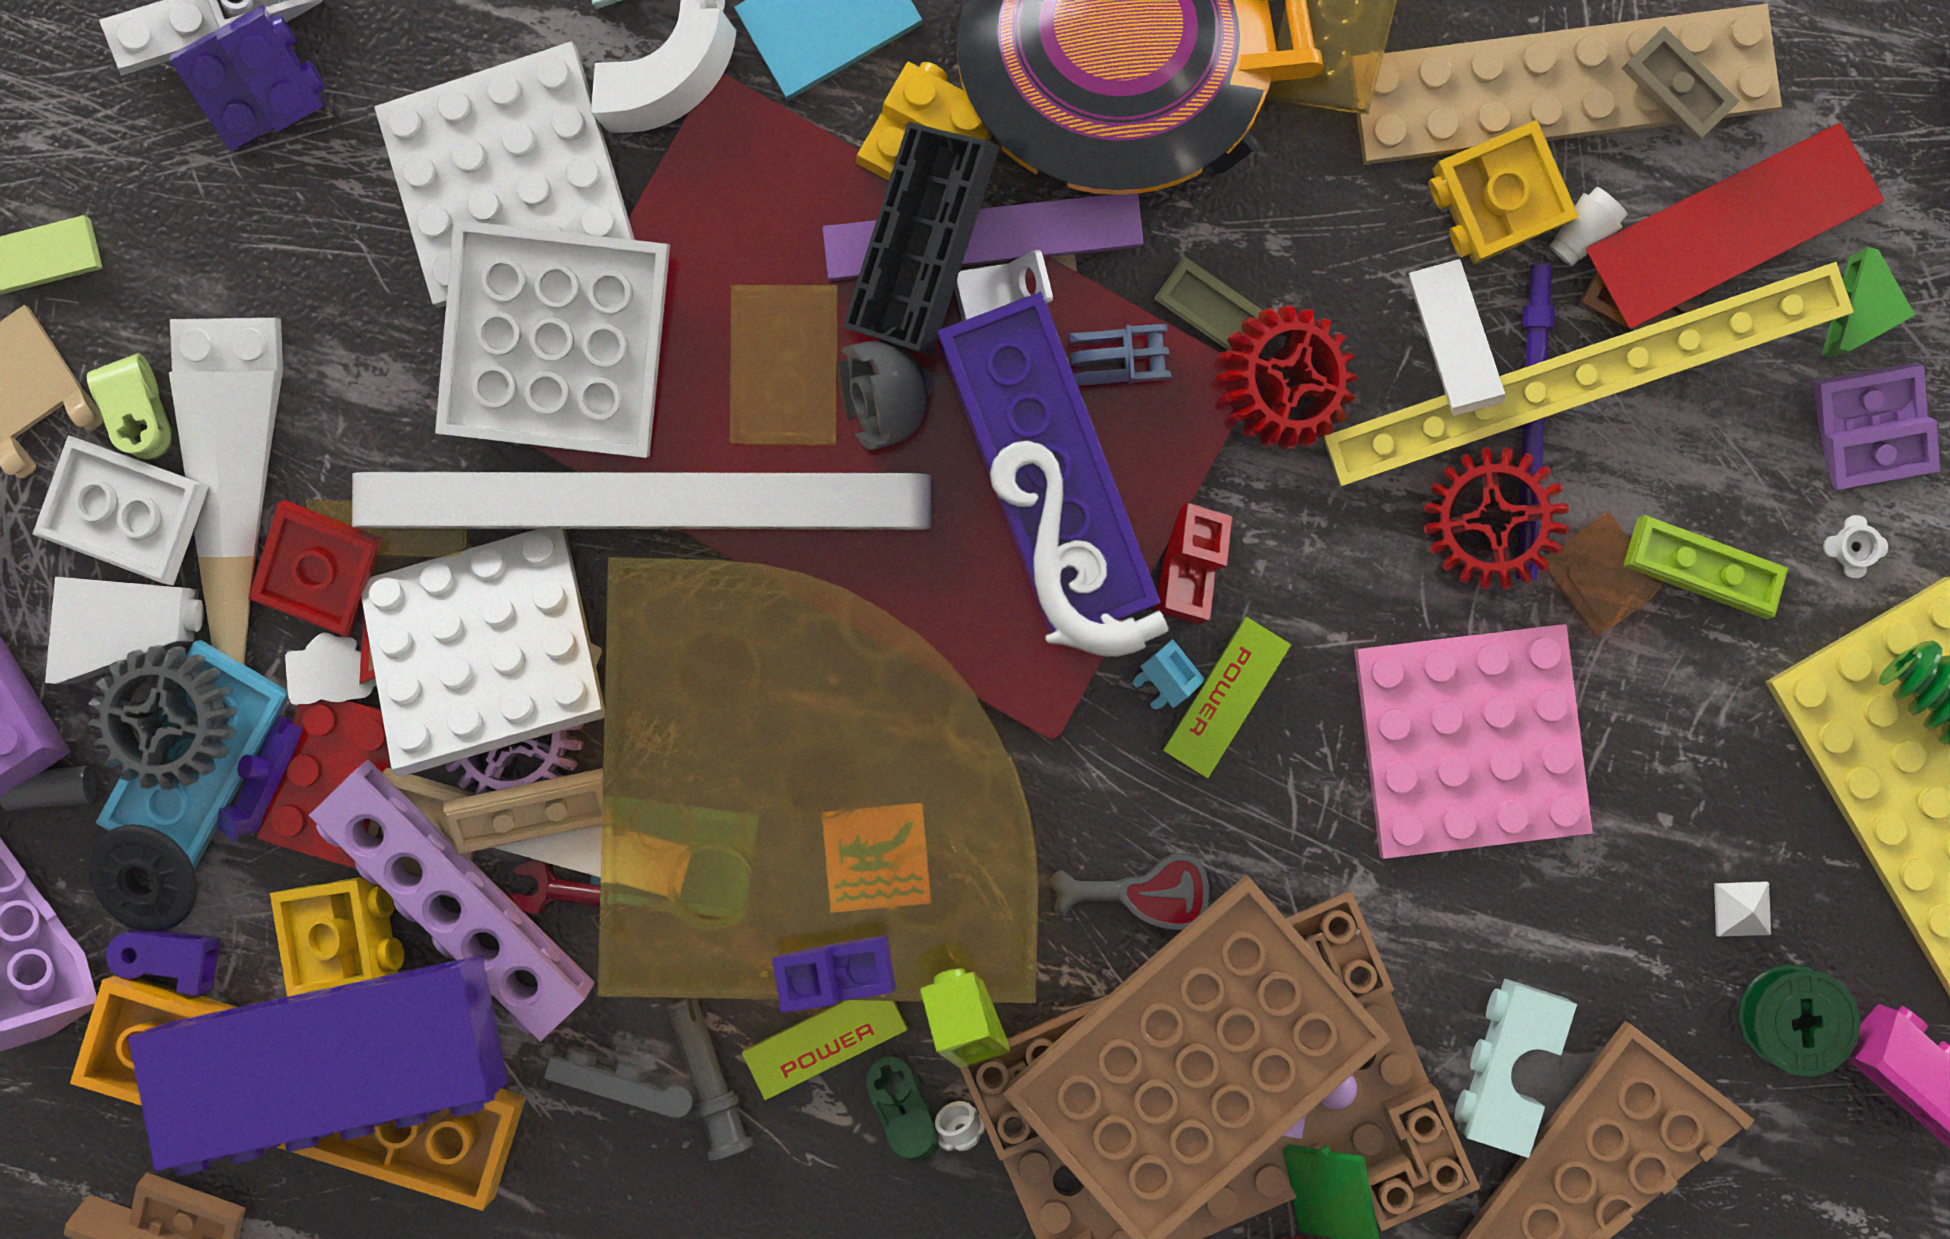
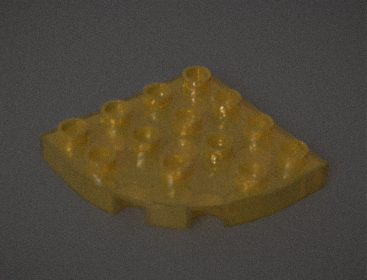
(797, 785)

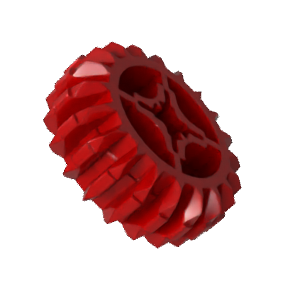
(1303, 342)
(1489, 474)

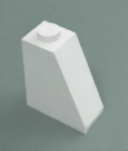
(107, 620)

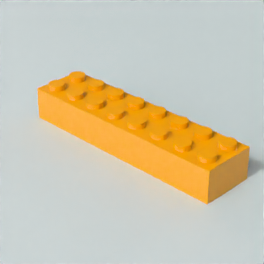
(442, 1157)

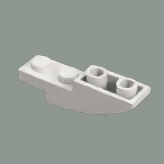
(162, 28)

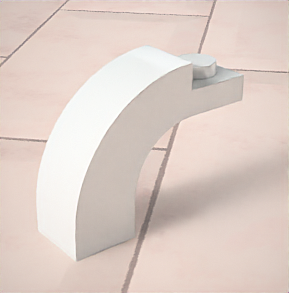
(671, 79)

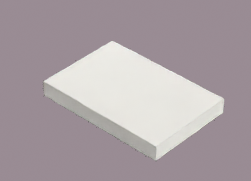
(120, 510)

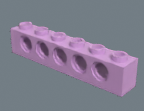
(483, 904)

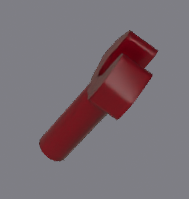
(552, 888)

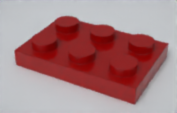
(331, 746)

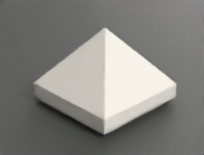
(1742, 909)

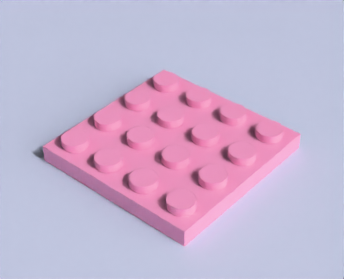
(1473, 741)

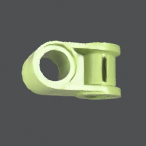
(127, 398)

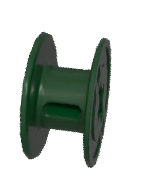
(1817, 1042)

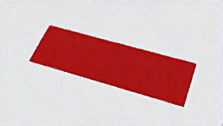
(1734, 225)

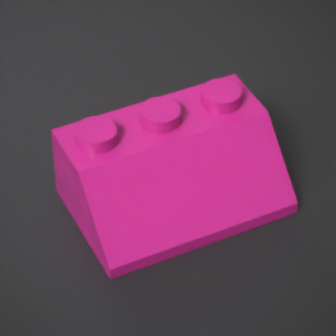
(1907, 1066)

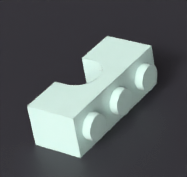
(1520, 1022)

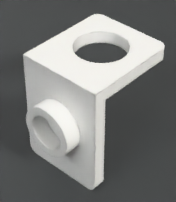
(998, 285)

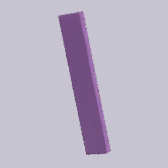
(1013, 231)

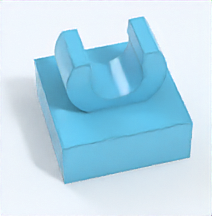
(1171, 674)

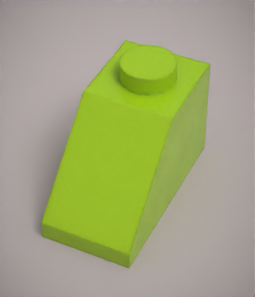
(963, 1018)

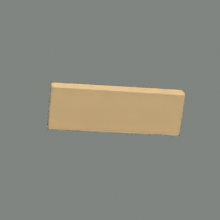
(525, 811)

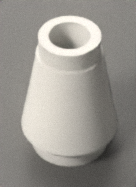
(1597, 220)

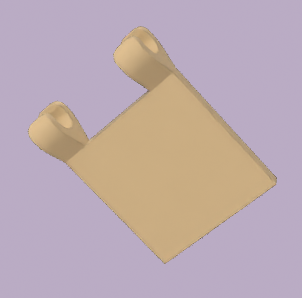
(32, 387)

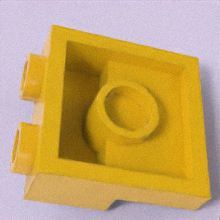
(921, 98)
(1502, 193)
(335, 934)

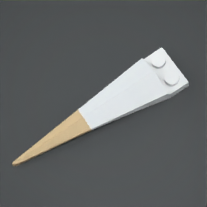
(225, 413)

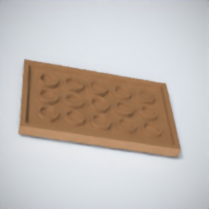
(1196, 1064)

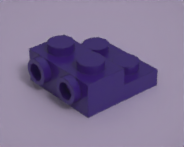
(249, 77)

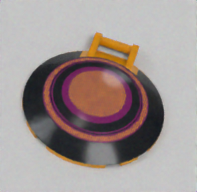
(1124, 88)

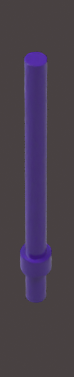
(1538, 320)

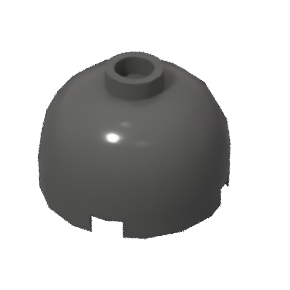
(885, 391)

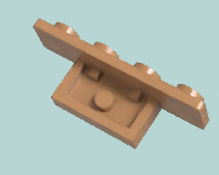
(158, 1212)

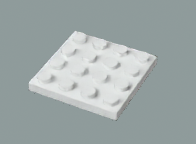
(502, 151)
(552, 338)
(480, 650)

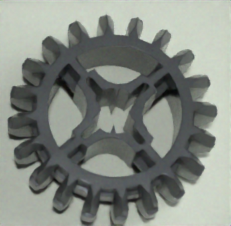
(149, 756)

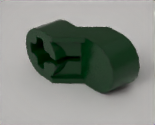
(893, 1085)

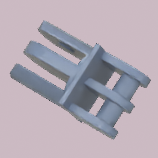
(1120, 355)

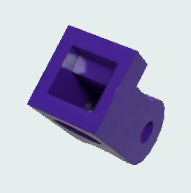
(167, 954)

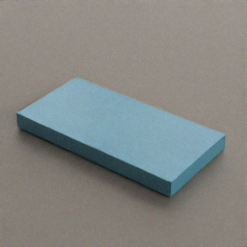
(192, 811)

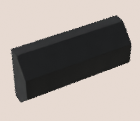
(920, 237)

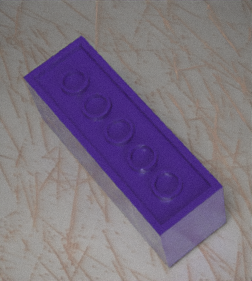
(1021, 390)
(319, 1065)

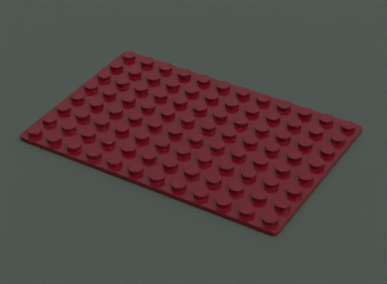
(748, 207)

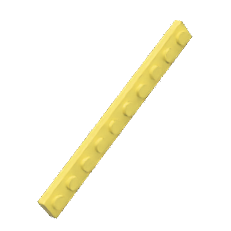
(1594, 373)

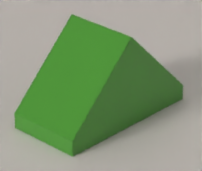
(1875, 302)

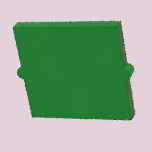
(1331, 1193)

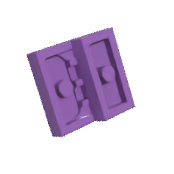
(1876, 425)

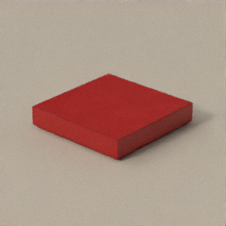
(315, 568)

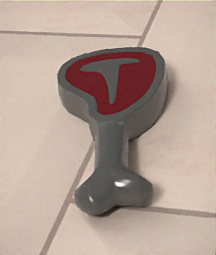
(1164, 897)

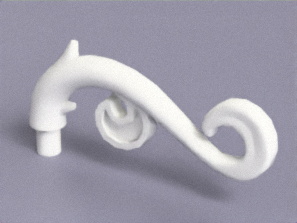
(1073, 629)

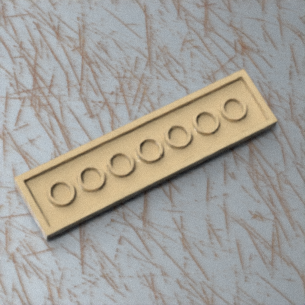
(1564, 79)

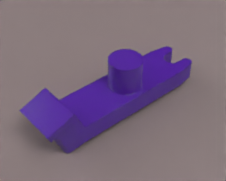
(262, 777)

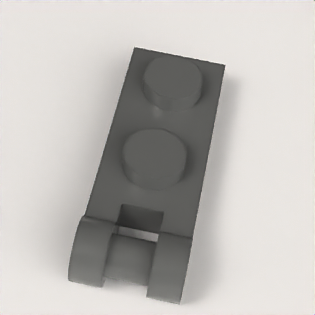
(622, 1083)

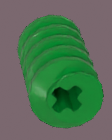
(1927, 677)

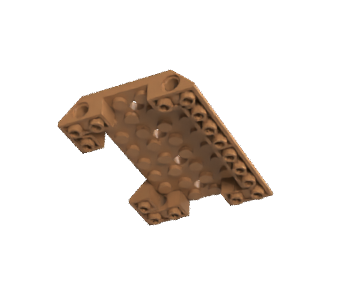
(1393, 1121)

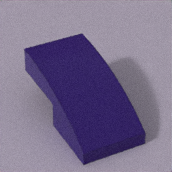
(834, 973)

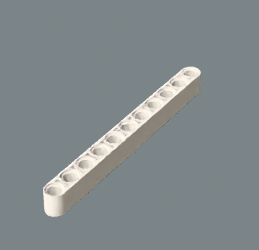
(641, 500)

